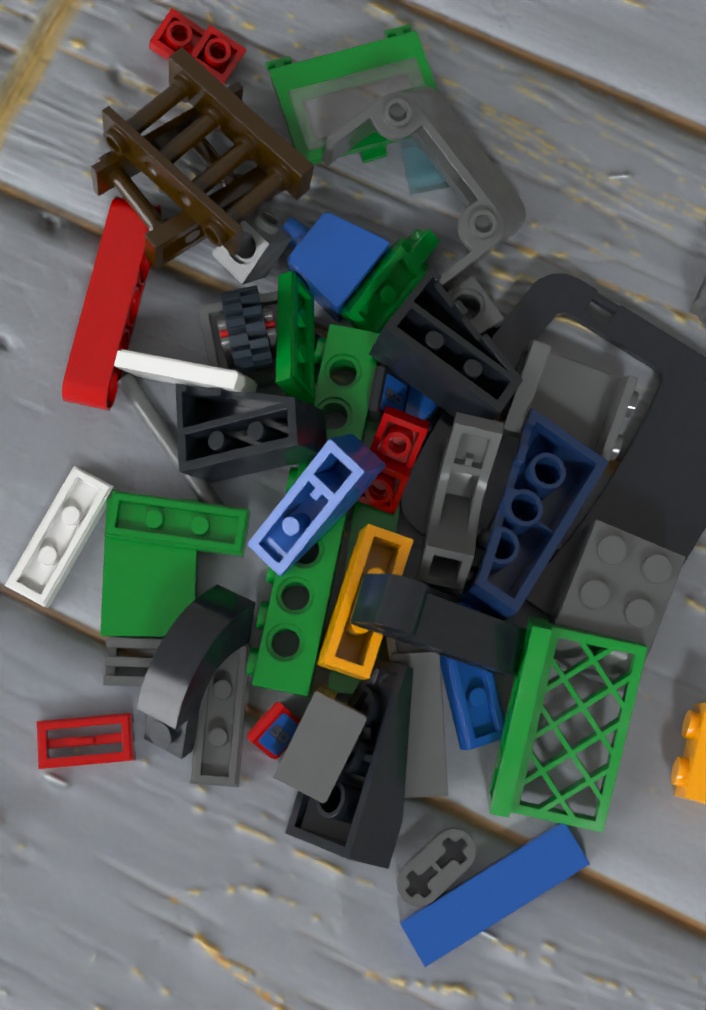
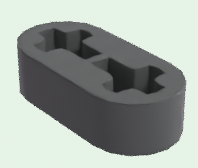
(444, 875)

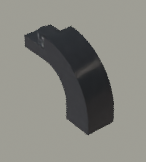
(186, 662)

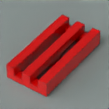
(127, 739)

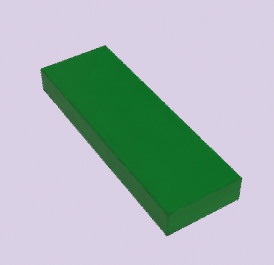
(295, 338)
(177, 523)

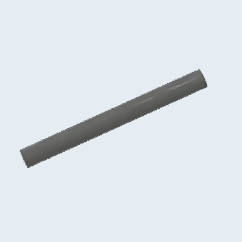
(164, 436)

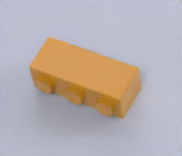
(347, 646)

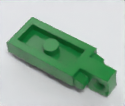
(390, 282)

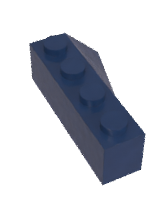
(540, 501)

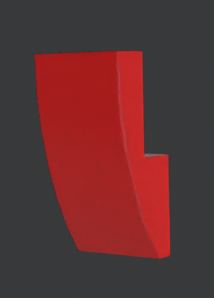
(209, 47)
(397, 445)

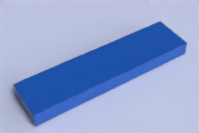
(494, 893)

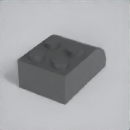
(615, 590)

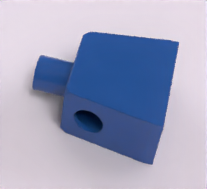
(333, 258)

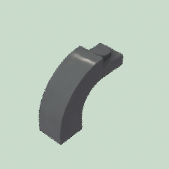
(458, 500)

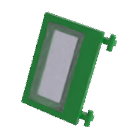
(334, 88)

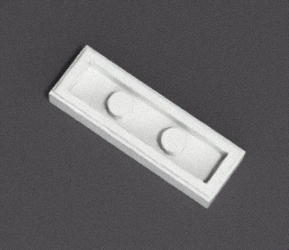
(183, 372)
(60, 537)

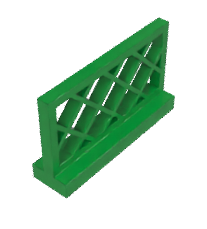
(523, 718)

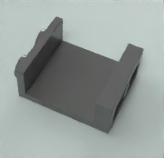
(573, 397)

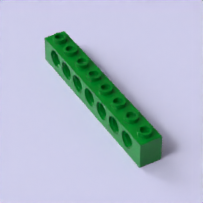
(341, 350)

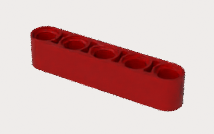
(108, 309)

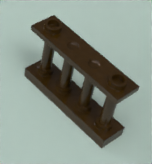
(220, 112)
(172, 236)

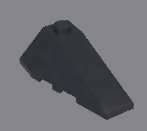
(368, 799)

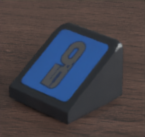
(386, 390)

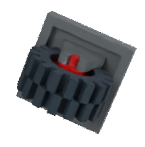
(243, 333)

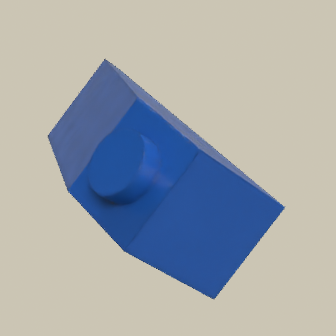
(316, 501)

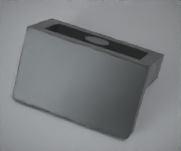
(320, 745)

